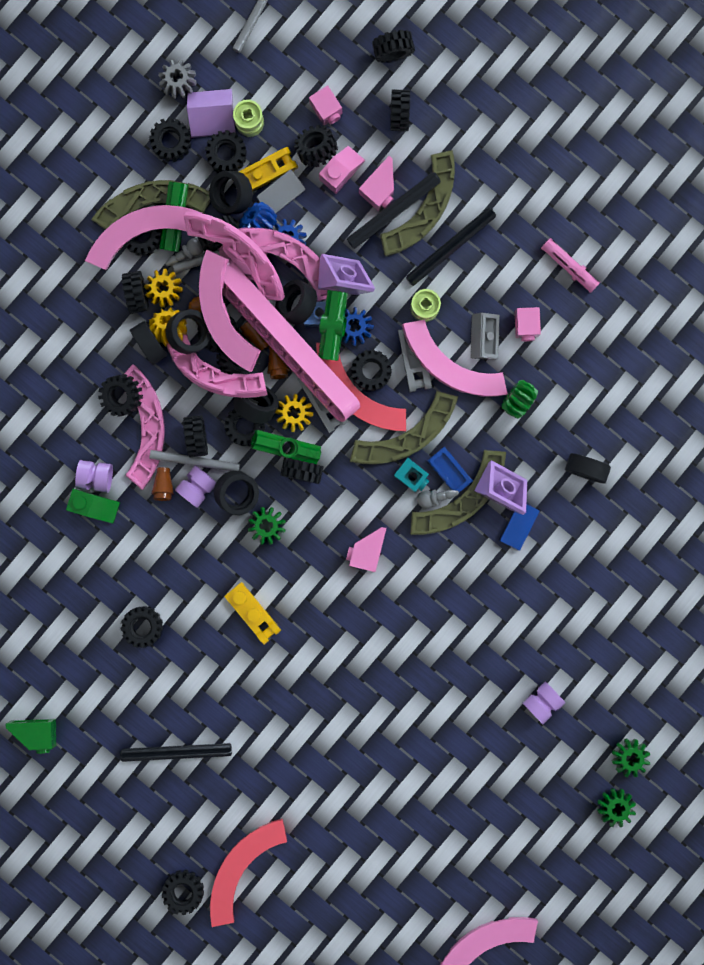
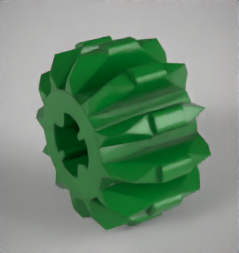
(519, 399)
(262, 532)
(632, 765)
(623, 811)

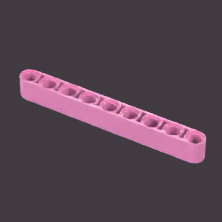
(288, 344)

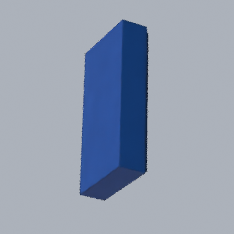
(449, 470)
(519, 528)

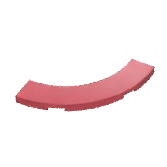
(370, 411)
(235, 864)

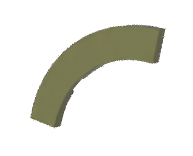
(146, 195)
(430, 211)
(412, 440)
(458, 510)

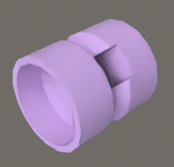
(90, 475)
(196, 486)
(544, 702)

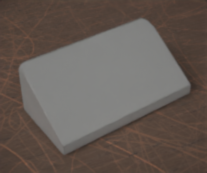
(281, 191)
(485, 336)

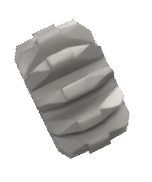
(182, 84)

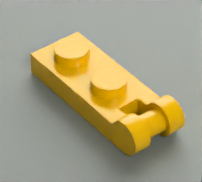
(268, 169)
(252, 612)

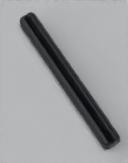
(393, 210)
(451, 246)
(176, 752)

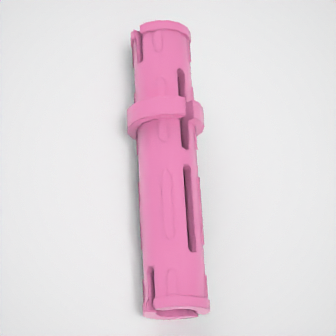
(570, 265)

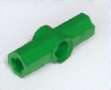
(176, 196)
(333, 325)
(273, 444)

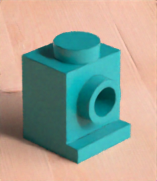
(407, 468)

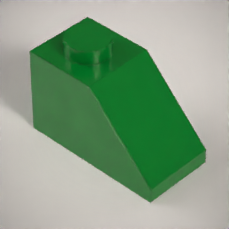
(92, 506)
(34, 734)

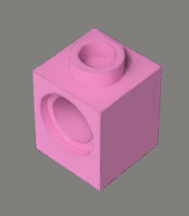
(326, 106)
(527, 323)

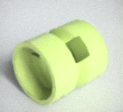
(248, 118)
(425, 305)

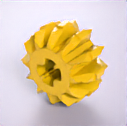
(163, 280)
(159, 322)
(297, 405)

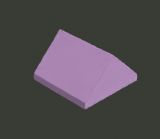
(210, 112)
(343, 275)
(503, 487)

